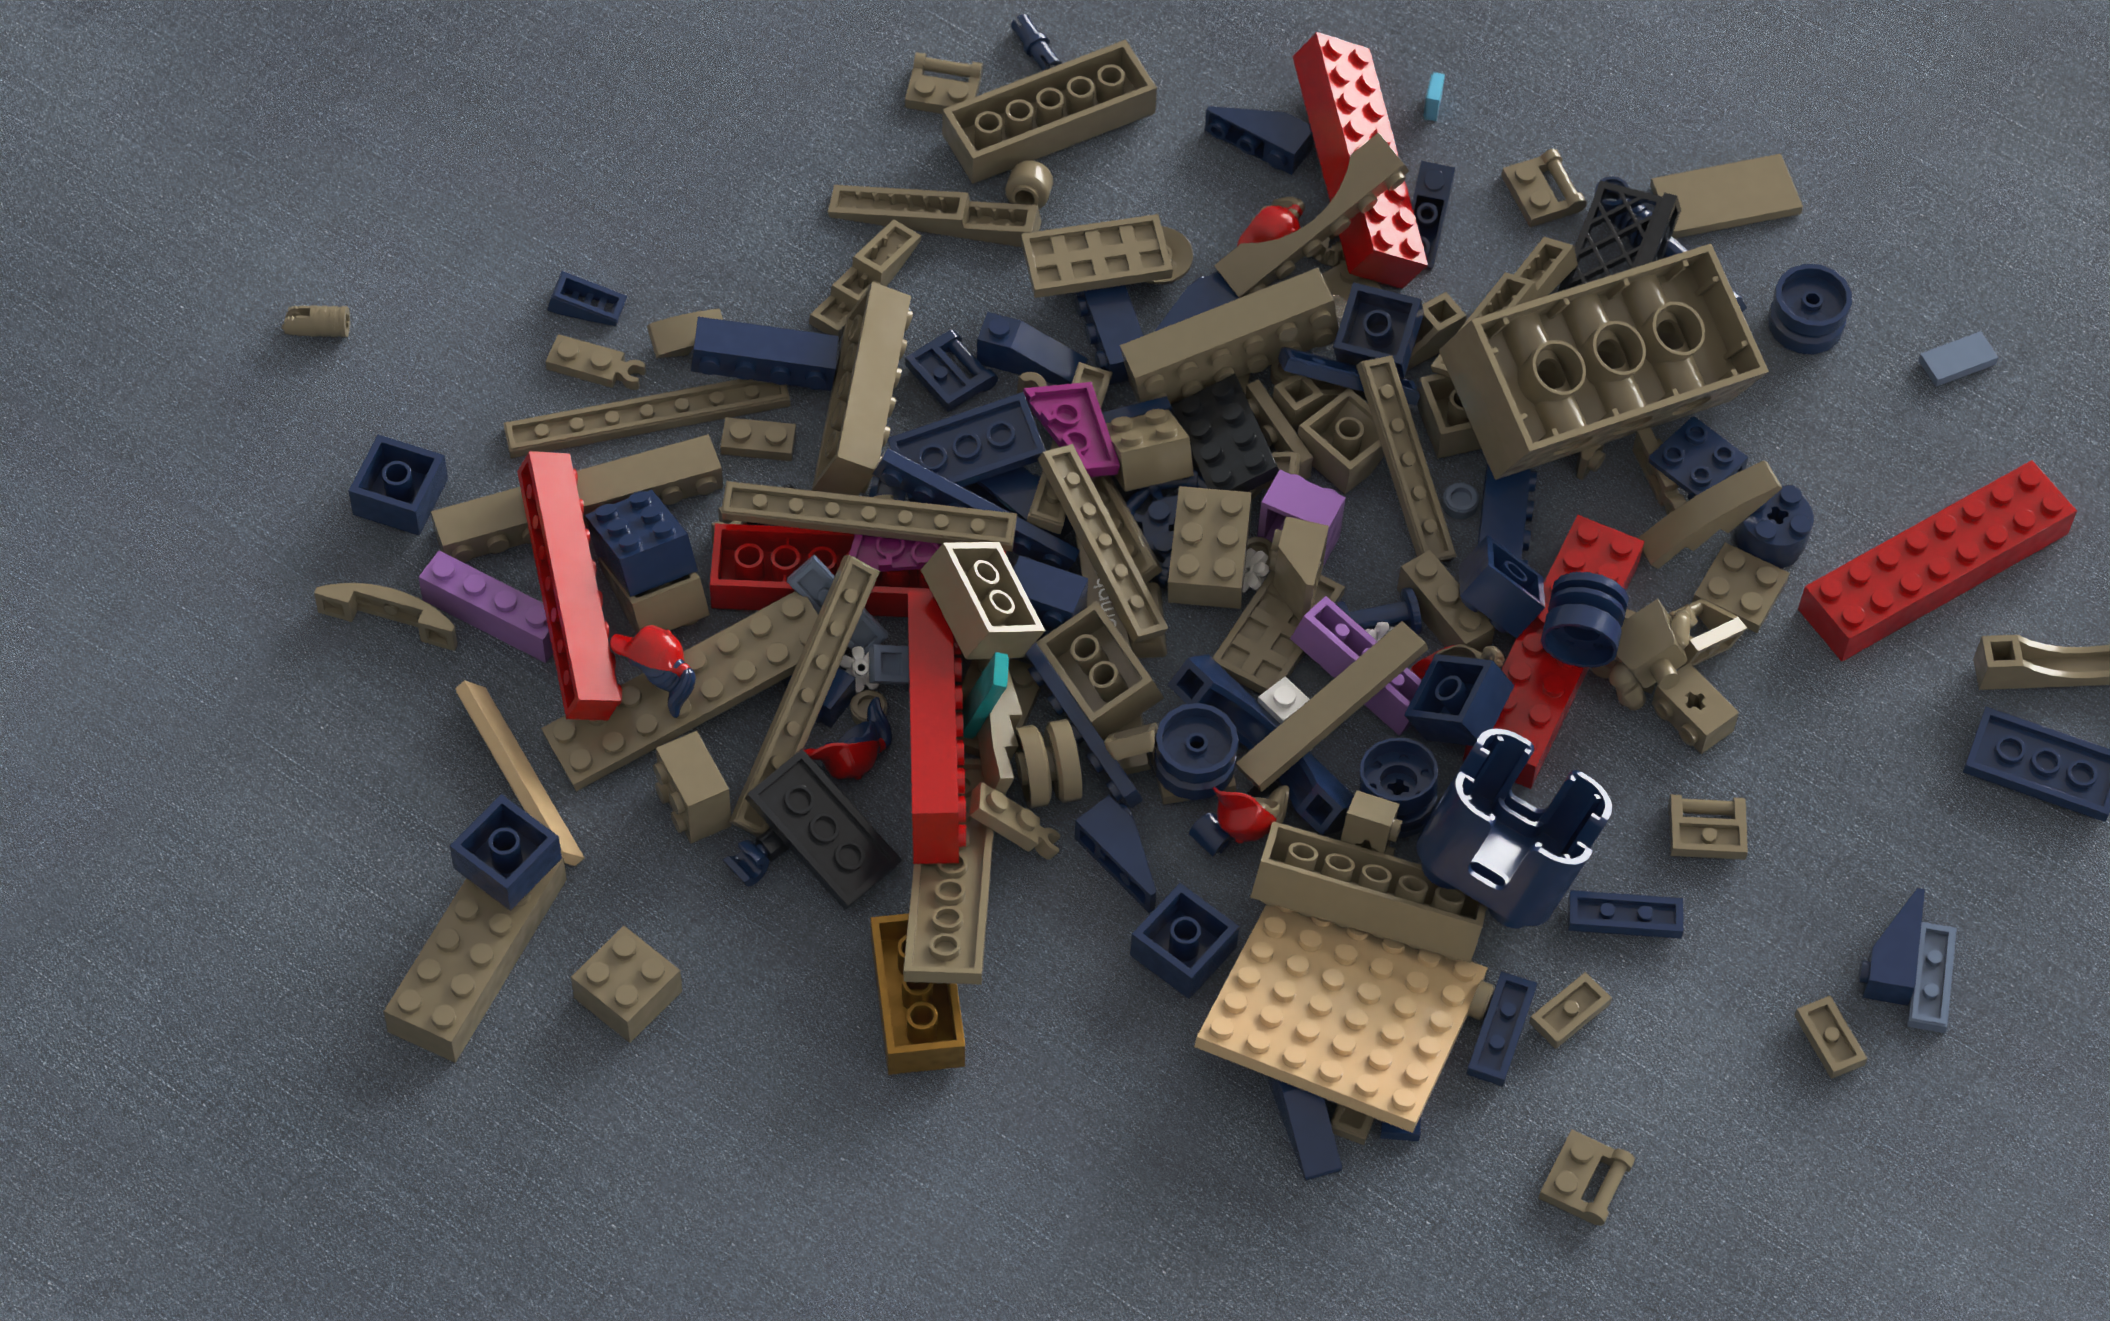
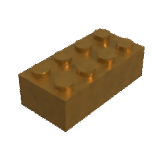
(917, 1018)

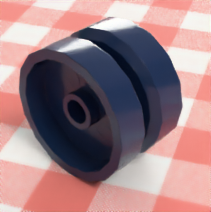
(1809, 308)
(1195, 751)

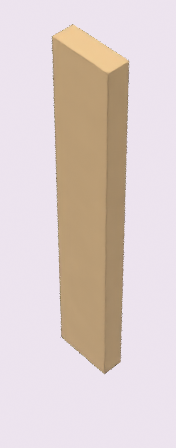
(516, 766)

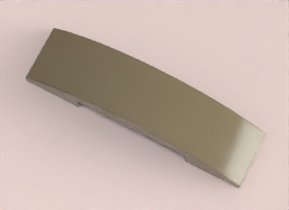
(346, 599)

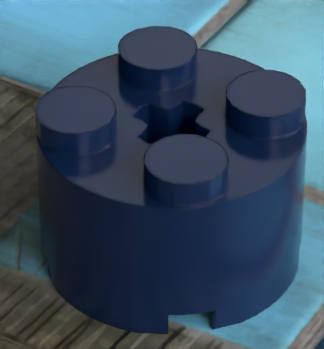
(1778, 528)

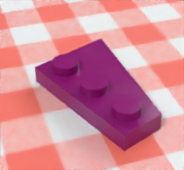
(1075, 418)
(891, 553)

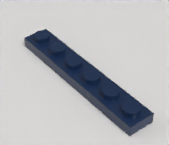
(934, 489)
(1083, 730)

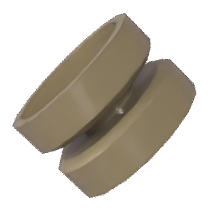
(1048, 763)

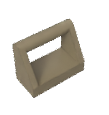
(1724, 632)

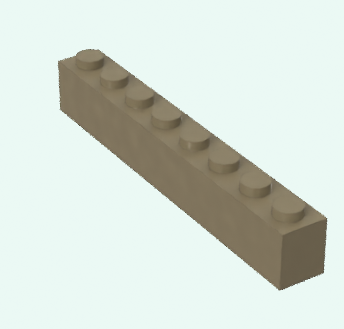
(500, 519)

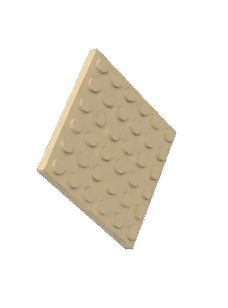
(1341, 1014)

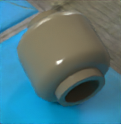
(1029, 184)

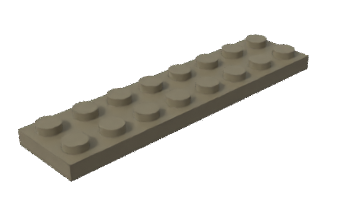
(727, 672)
(952, 906)

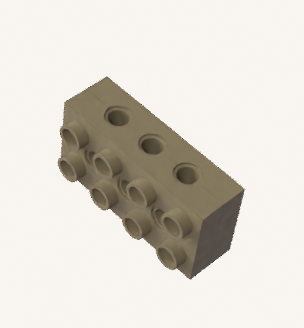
(1602, 360)

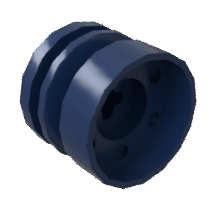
(1584, 619)
(1403, 774)

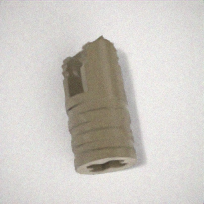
(317, 321)

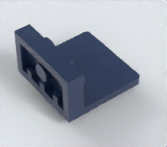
(1697, 458)

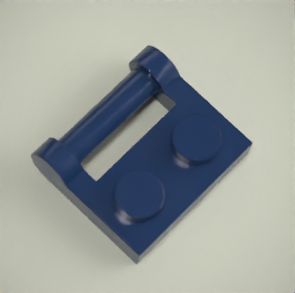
(943, 376)

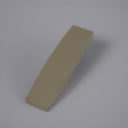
(875, 263)
(1714, 509)
(999, 741)

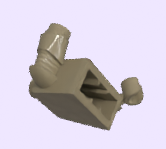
(1650, 652)

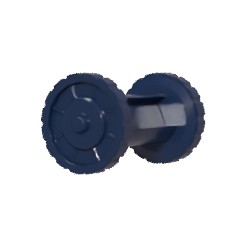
(1405, 610)

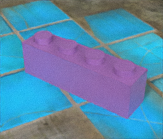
(487, 604)
(1337, 642)

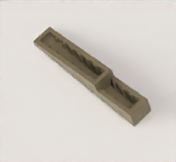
(936, 213)
(1534, 279)

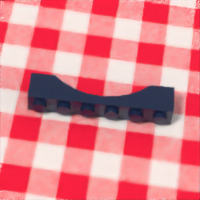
(1313, 789)

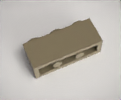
(1442, 606)

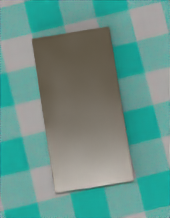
(1731, 195)

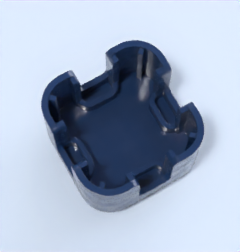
(1503, 847)

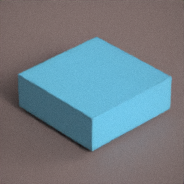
(1433, 96)

